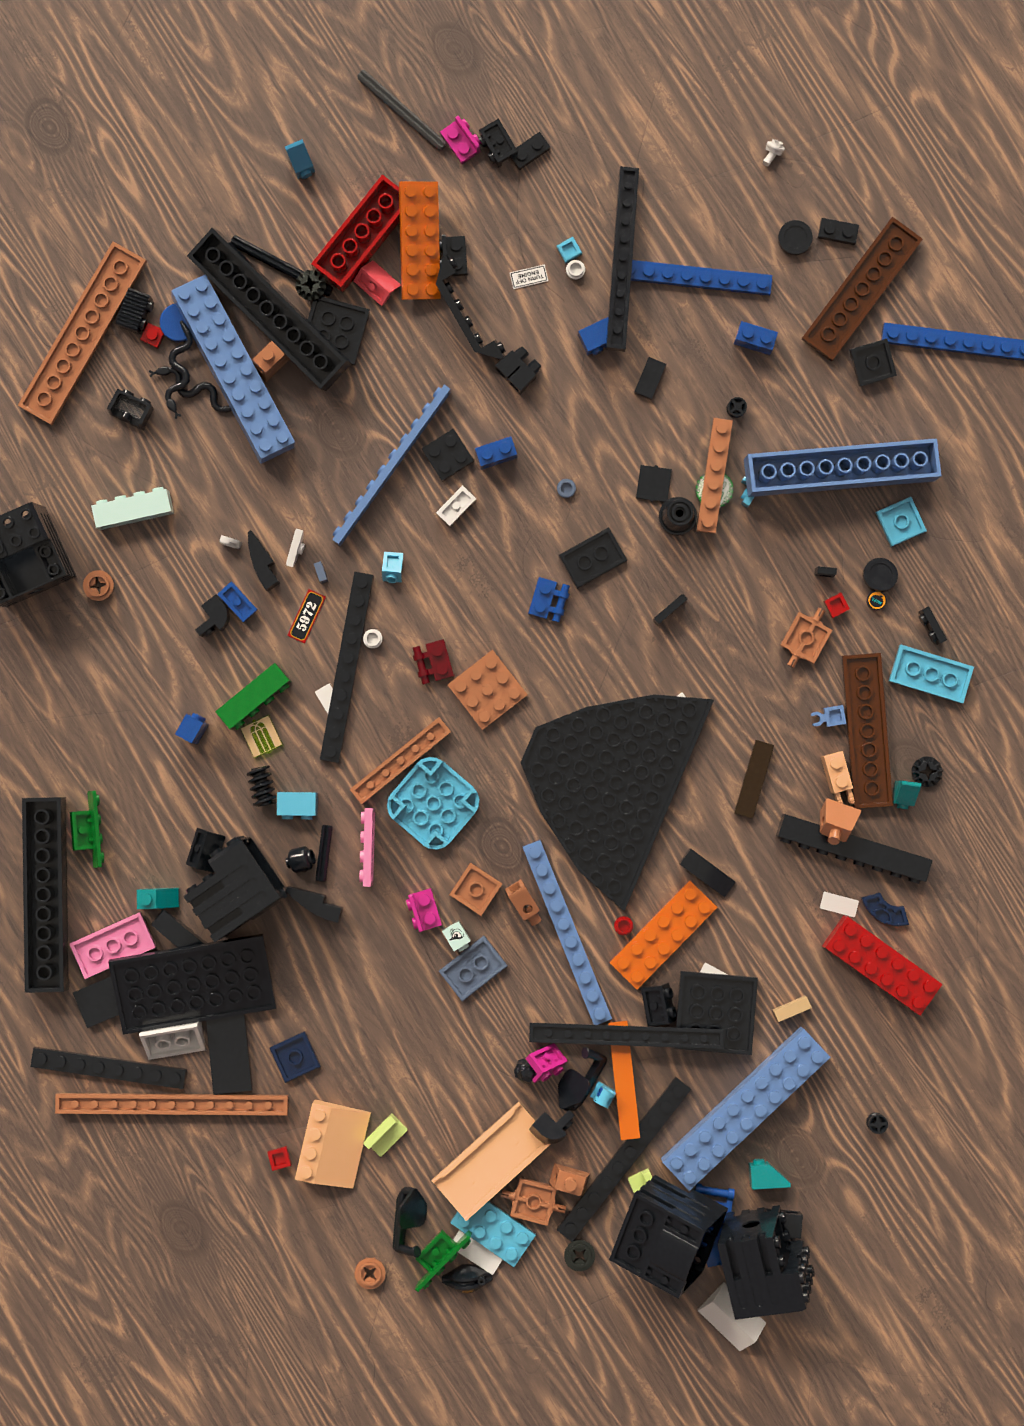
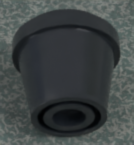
(671, 522)

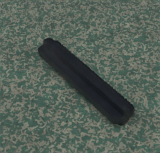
(323, 856)

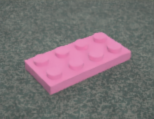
(367, 855)
(115, 941)

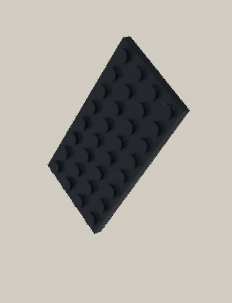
(192, 984)

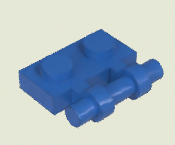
(543, 597)

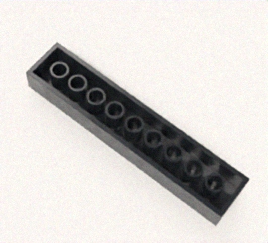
(269, 309)
(45, 894)

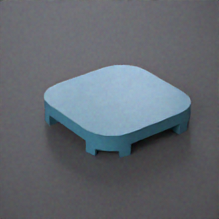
(433, 803)

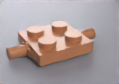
(806, 637)
(533, 1201)

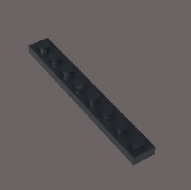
(108, 1067)

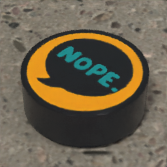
(876, 600)

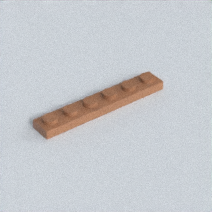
(714, 475)
(400, 760)

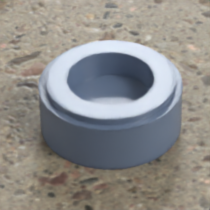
(566, 488)

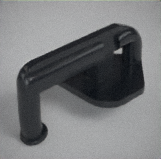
(575, 1087)
(409, 1213)

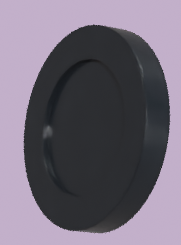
(795, 237)
(880, 574)

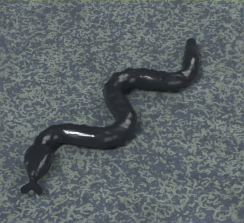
(163, 371)
(171, 404)

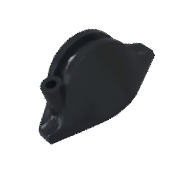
(467, 1278)

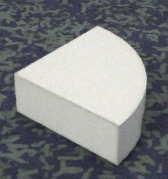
(227, 541)

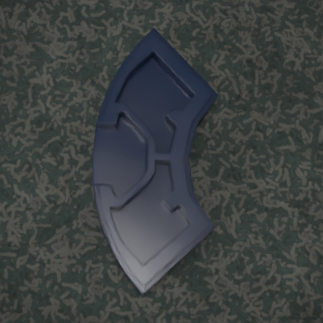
(883, 911)

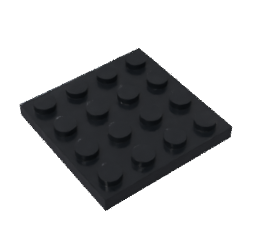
(719, 1003)

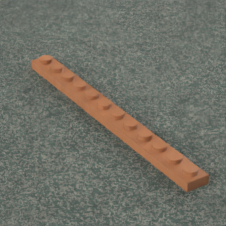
(171, 1104)

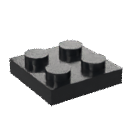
(873, 362)
(447, 455)

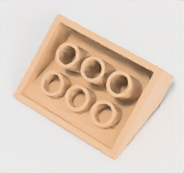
(332, 1145)

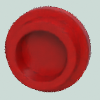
(623, 925)

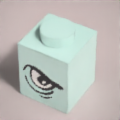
(457, 936)

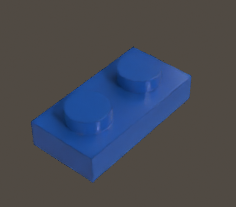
(237, 601)

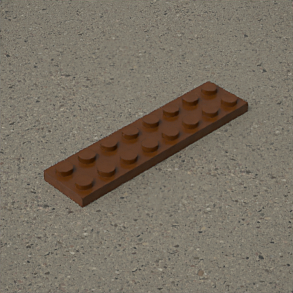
(862, 289)
(867, 730)

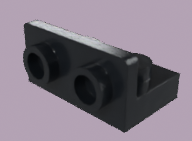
(497, 142)
(455, 248)
(659, 1004)

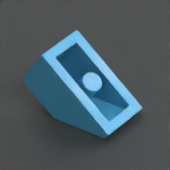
(300, 159)

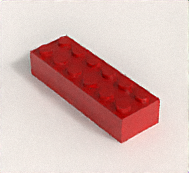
(360, 235)
(882, 965)

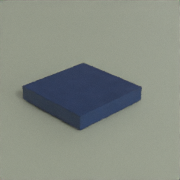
(295, 1057)

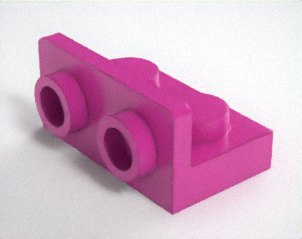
(461, 140)
(424, 909)
(546, 1062)

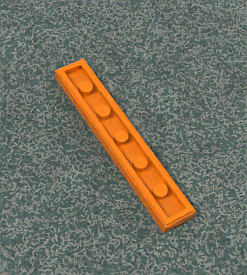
(625, 1089)

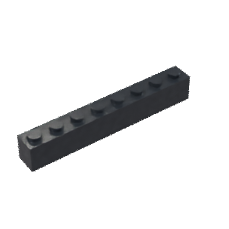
(855, 848)

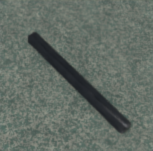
(273, 261)

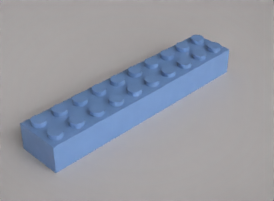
(233, 369)
(842, 467)
(745, 1108)

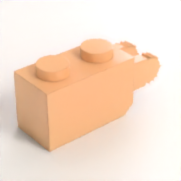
(838, 776)

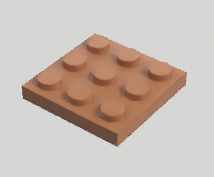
(487, 689)

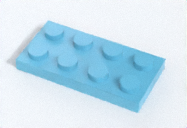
(931, 674)
(497, 1232)

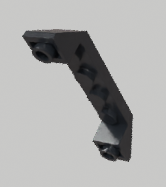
(447, 269)

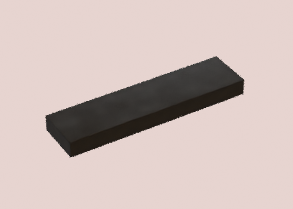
(754, 779)

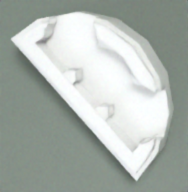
(296, 548)

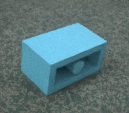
(297, 804)

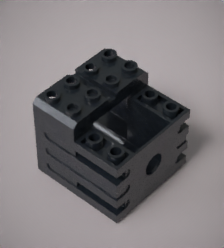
(30, 555)
(238, 890)
(666, 1234)
(763, 1265)

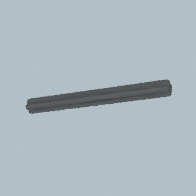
(401, 110)

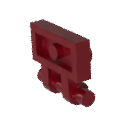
(439, 661)

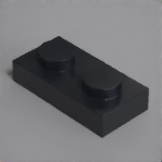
(530, 150)
(838, 231)
(935, 632)

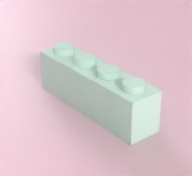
(132, 509)

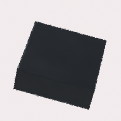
(825, 571)

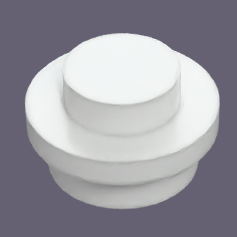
(575, 269)
(372, 638)

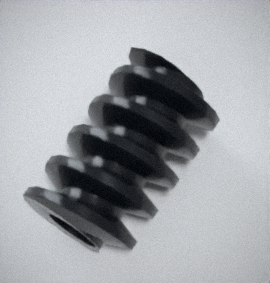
(261, 786)

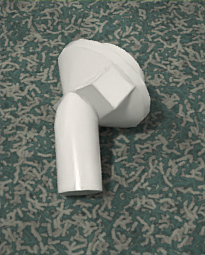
(774, 148)

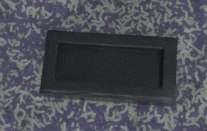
(650, 378)
(669, 609)

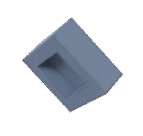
(321, 572)

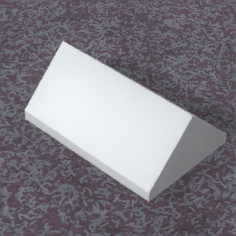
(173, 1040)
(719, 1313)

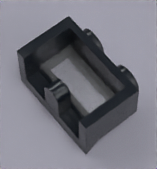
(130, 409)

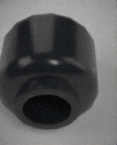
(300, 859)

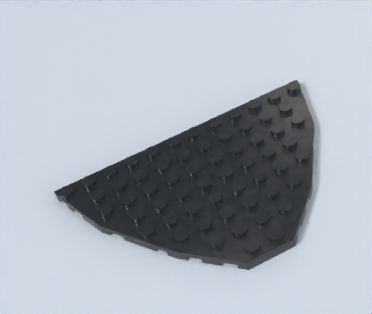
(609, 780)

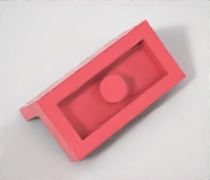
(376, 282)

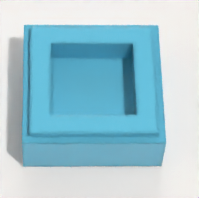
(569, 250)

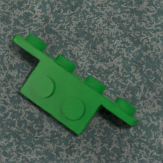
(86, 829)
(437, 1254)

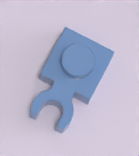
(832, 716)

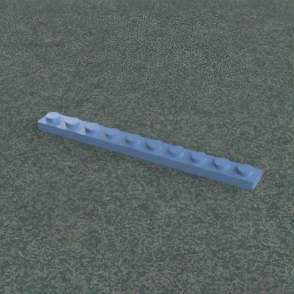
(395, 457)
(567, 932)

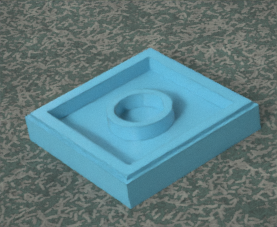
(901, 521)

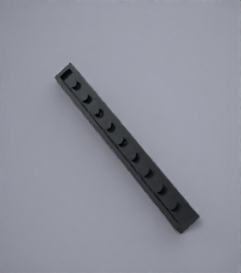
(622, 259)
(346, 667)
(626, 1035)
(623, 1159)

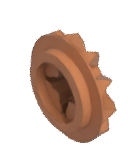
(91, 580)
(369, 1282)

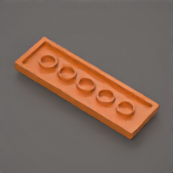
(419, 239)
(663, 934)

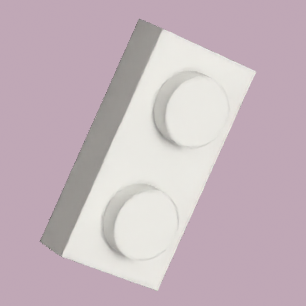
(456, 506)

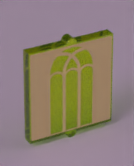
(261, 736)

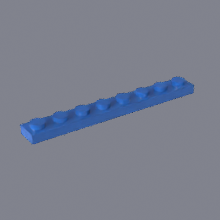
(701, 277)
(953, 341)

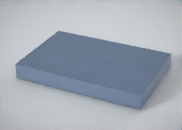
(473, 968)

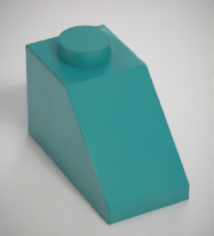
(905, 793)
(157, 898)
(765, 1176)

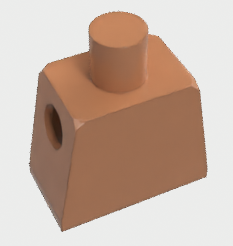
(269, 361)
(837, 820)
(520, 897)
(568, 1179)

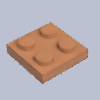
(475, 889)

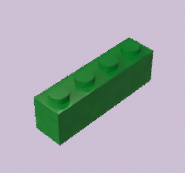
(253, 696)

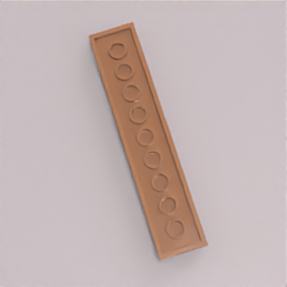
(82, 333)

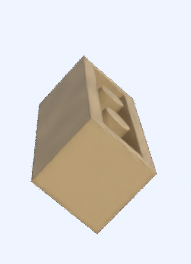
(792, 1008)

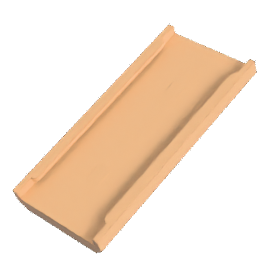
(490, 1162)

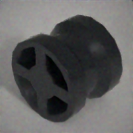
(739, 405)
(879, 1125)

